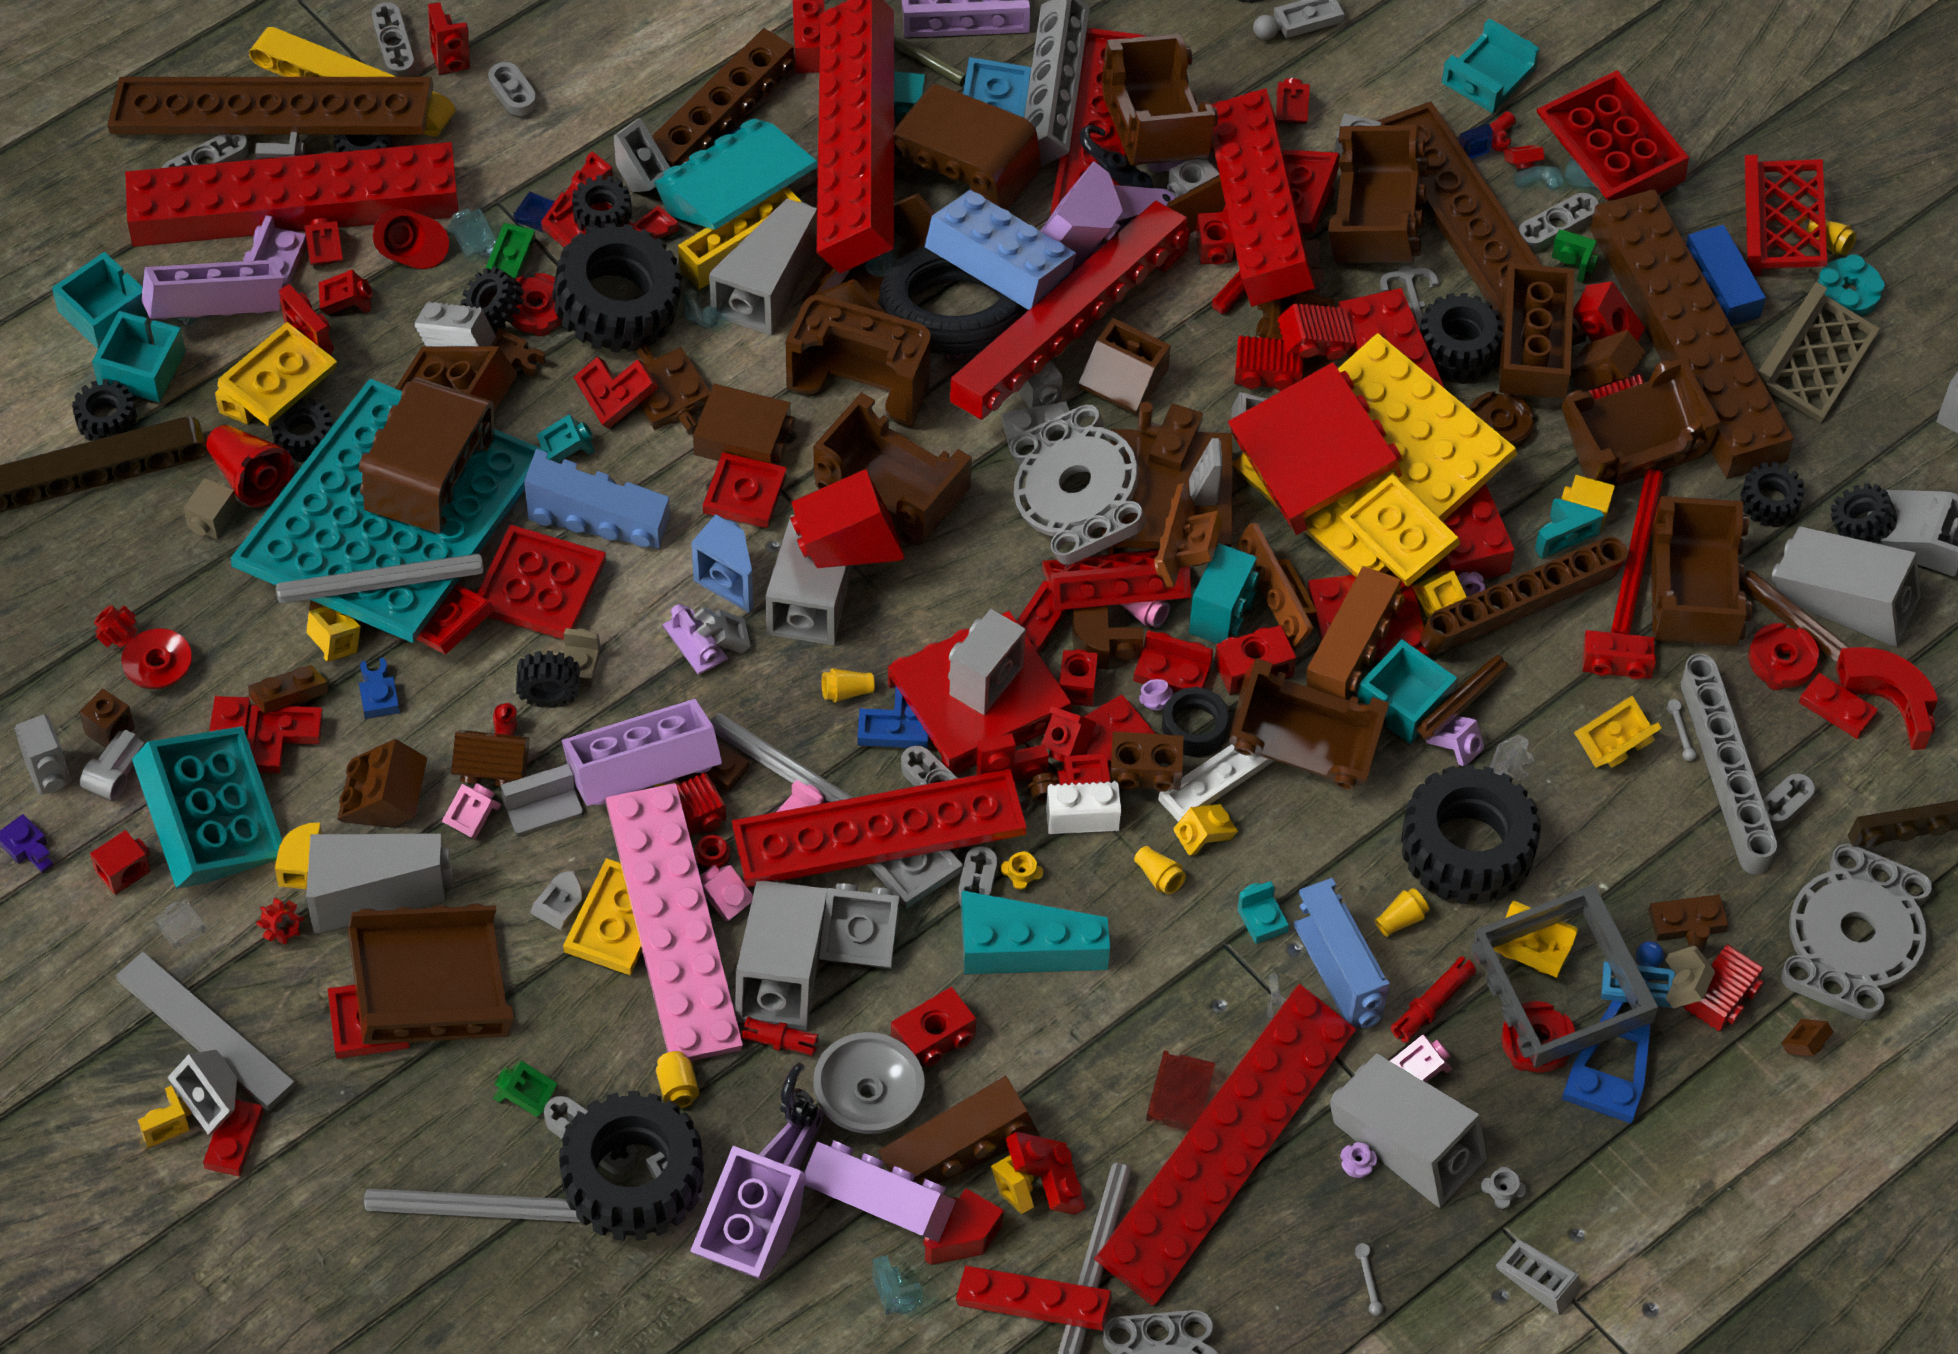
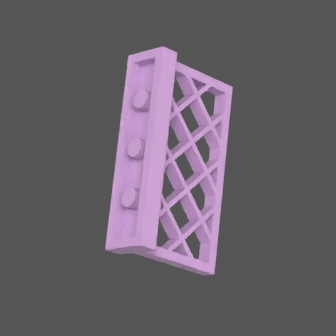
(964, 17)

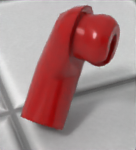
(1500, 126)
(505, 719)

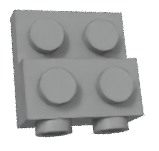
(859, 926)

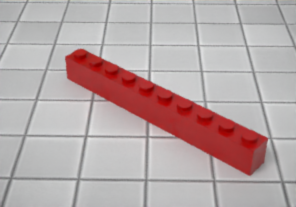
(1068, 310)

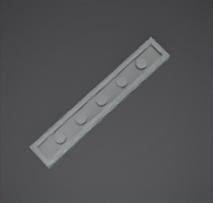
(205, 1029)

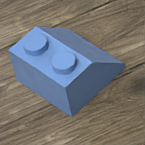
(723, 562)

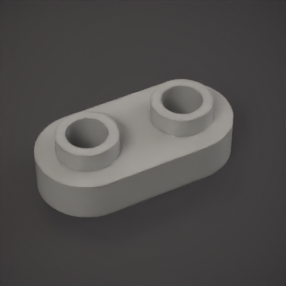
(515, 94)

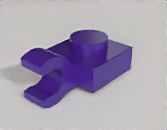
(24, 840)

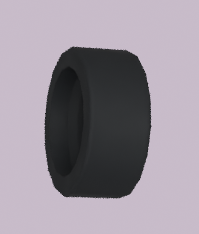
(1200, 699)

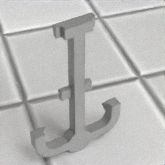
(1406, 275)

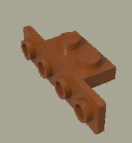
(1186, 538)
(1280, 587)

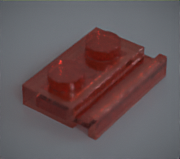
(1180, 1090)

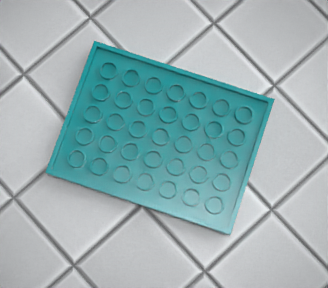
(323, 529)

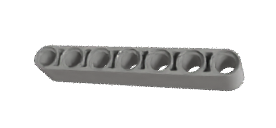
(1725, 777)

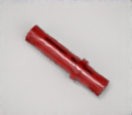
(1423, 1009)

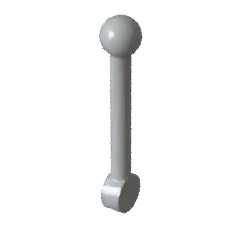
(1674, 708)
(1362, 1252)

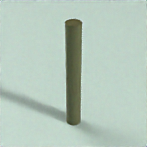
(929, 60)

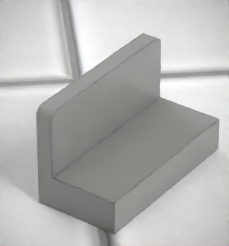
(541, 800)

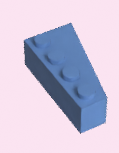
(594, 503)

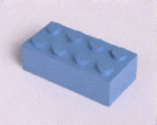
(999, 249)

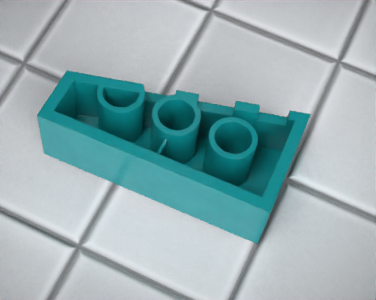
(1029, 937)

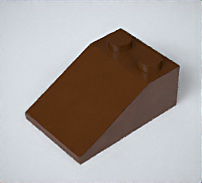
(470, 369)

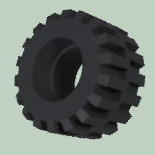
(1463, 317)

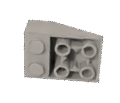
(1926, 526)

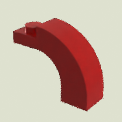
(1895, 679)

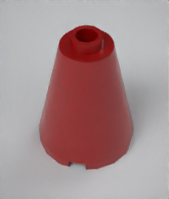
(250, 464)

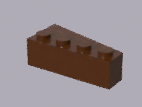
(961, 1135)

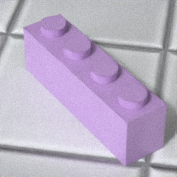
(211, 289)
(877, 1191)

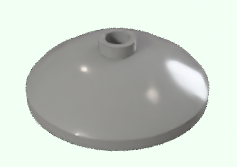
(871, 1065)

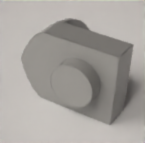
(559, 900)

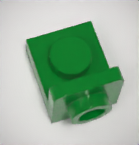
(1575, 250)
(524, 1087)

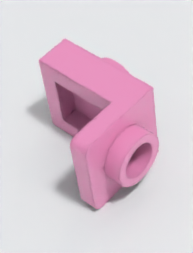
(725, 891)

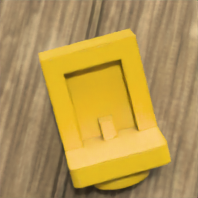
(1203, 826)

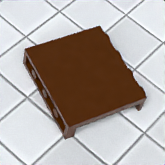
(1159, 484)
(428, 974)

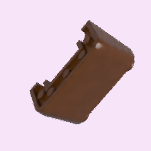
(1641, 426)
(1306, 727)

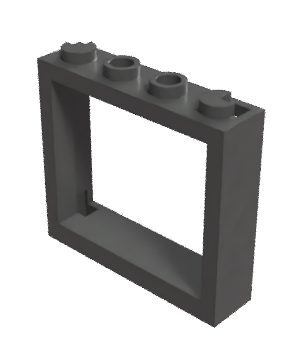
(1614, 949)

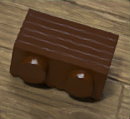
(1606, 361)
(489, 756)

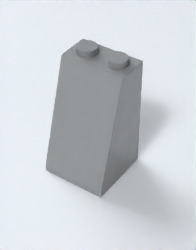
(766, 268)
(1850, 582)
(804, 599)
(373, 873)
(780, 954)
(1411, 1128)

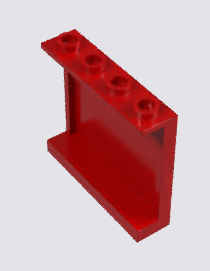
(1314, 444)
(956, 726)

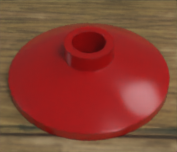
(152, 648)

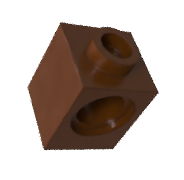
(105, 717)

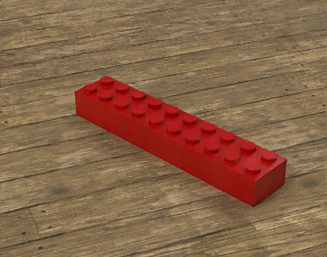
(856, 133)
(294, 190)
(1476, 523)

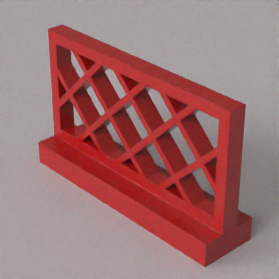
(1757, 208)
(1111, 581)

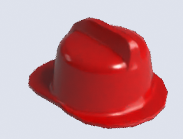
(410, 238)

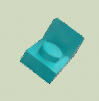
(1569, 526)

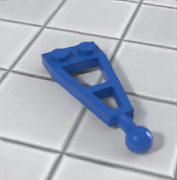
(1603, 1091)

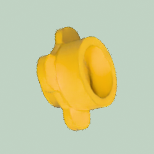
(1025, 861)

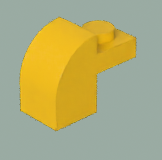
(293, 856)

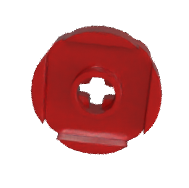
(538, 319)
(1779, 672)
(1549, 1024)

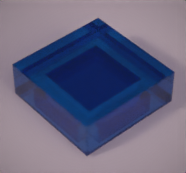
(1477, 140)
(533, 210)

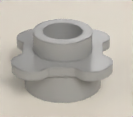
(1505, 1177)

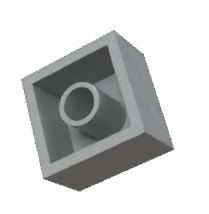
(986, 661)

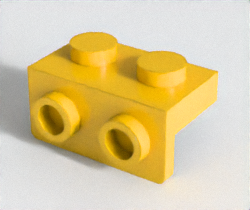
(1616, 732)
(1542, 949)

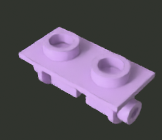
(698, 650)

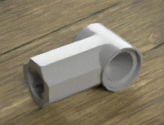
(109, 773)

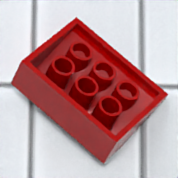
(1616, 138)

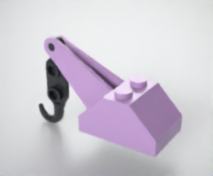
(1097, 206)
(760, 1196)

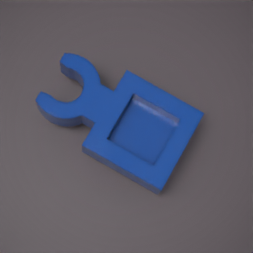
(378, 691)

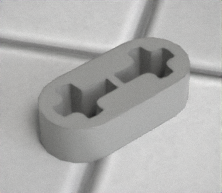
(1791, 806)
(970, 877)

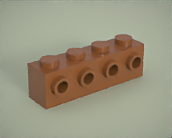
(1355, 633)

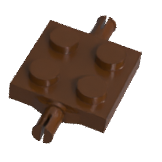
(679, 390)

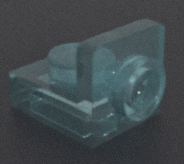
(471, 231)
(891, 1290)

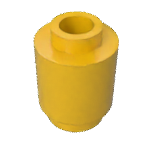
(677, 1078)

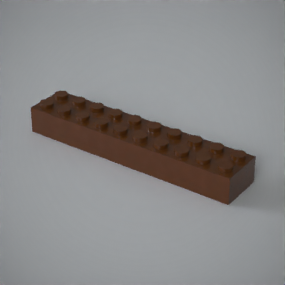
(1689, 323)

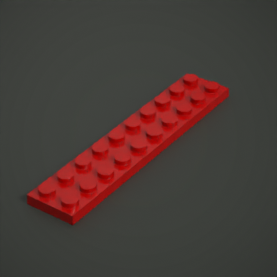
(1224, 1145)

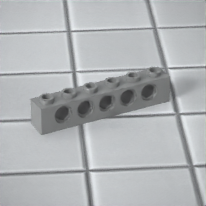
(1056, 75)

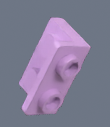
(278, 245)

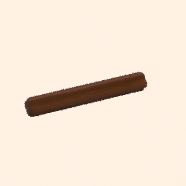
(1792, 613)
(1462, 697)

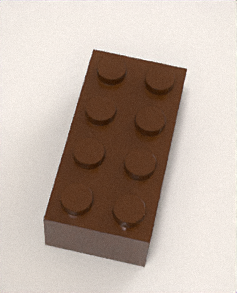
(1537, 330)

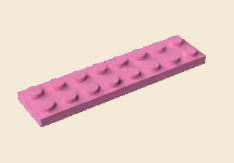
(673, 923)

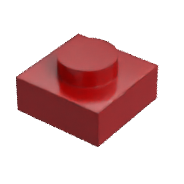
(1524, 155)

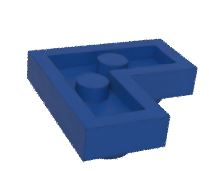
(891, 727)

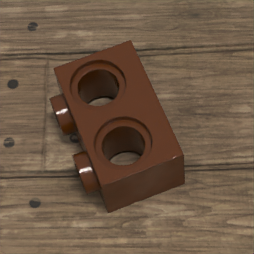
(1147, 753)

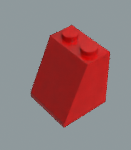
(846, 524)

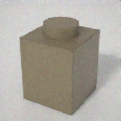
(210, 509)

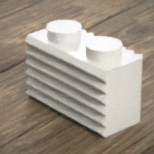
(1083, 807)

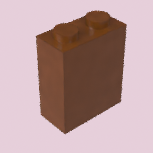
(743, 425)

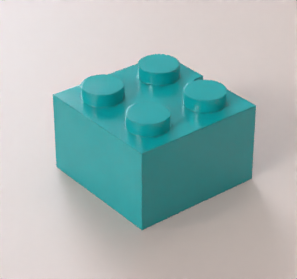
(95, 295)
(133, 359)
(1224, 595)
(1410, 685)

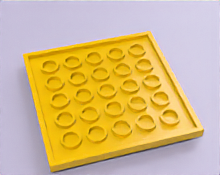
(1441, 441)

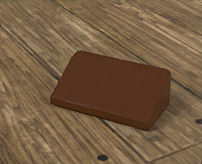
(1203, 199)

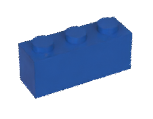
(1726, 274)

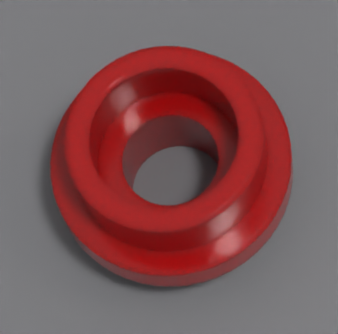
(708, 844)

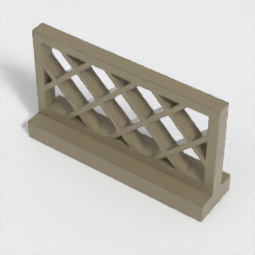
(1796, 333)

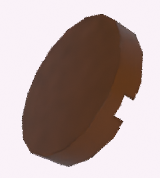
(1506, 415)

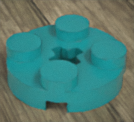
(1858, 273)

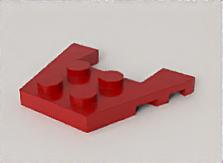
(560, 221)

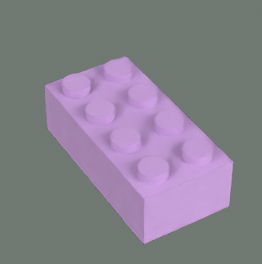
(642, 752)

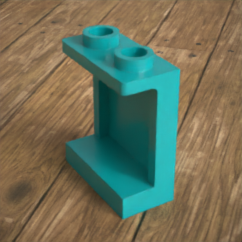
(1491, 66)

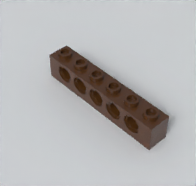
(726, 98)

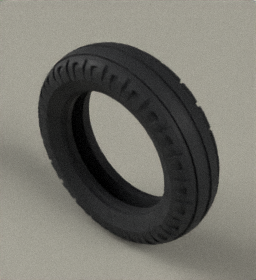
(948, 333)

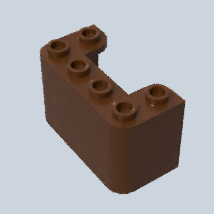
(1152, 101)
(967, 143)
(1379, 195)
(860, 347)
(424, 452)
(911, 480)
(1698, 571)

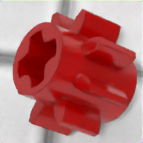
(115, 626)
(287, 925)

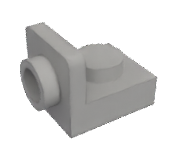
(277, 150)

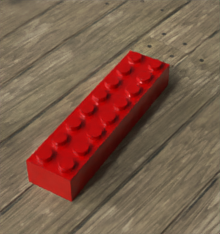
(1260, 199)

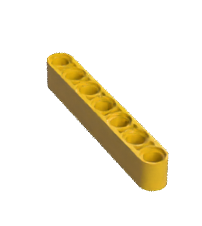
(297, 57)

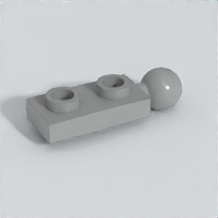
(1299, 18)

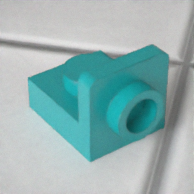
(566, 438)
(1261, 912)

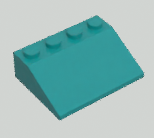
(733, 175)
(207, 805)

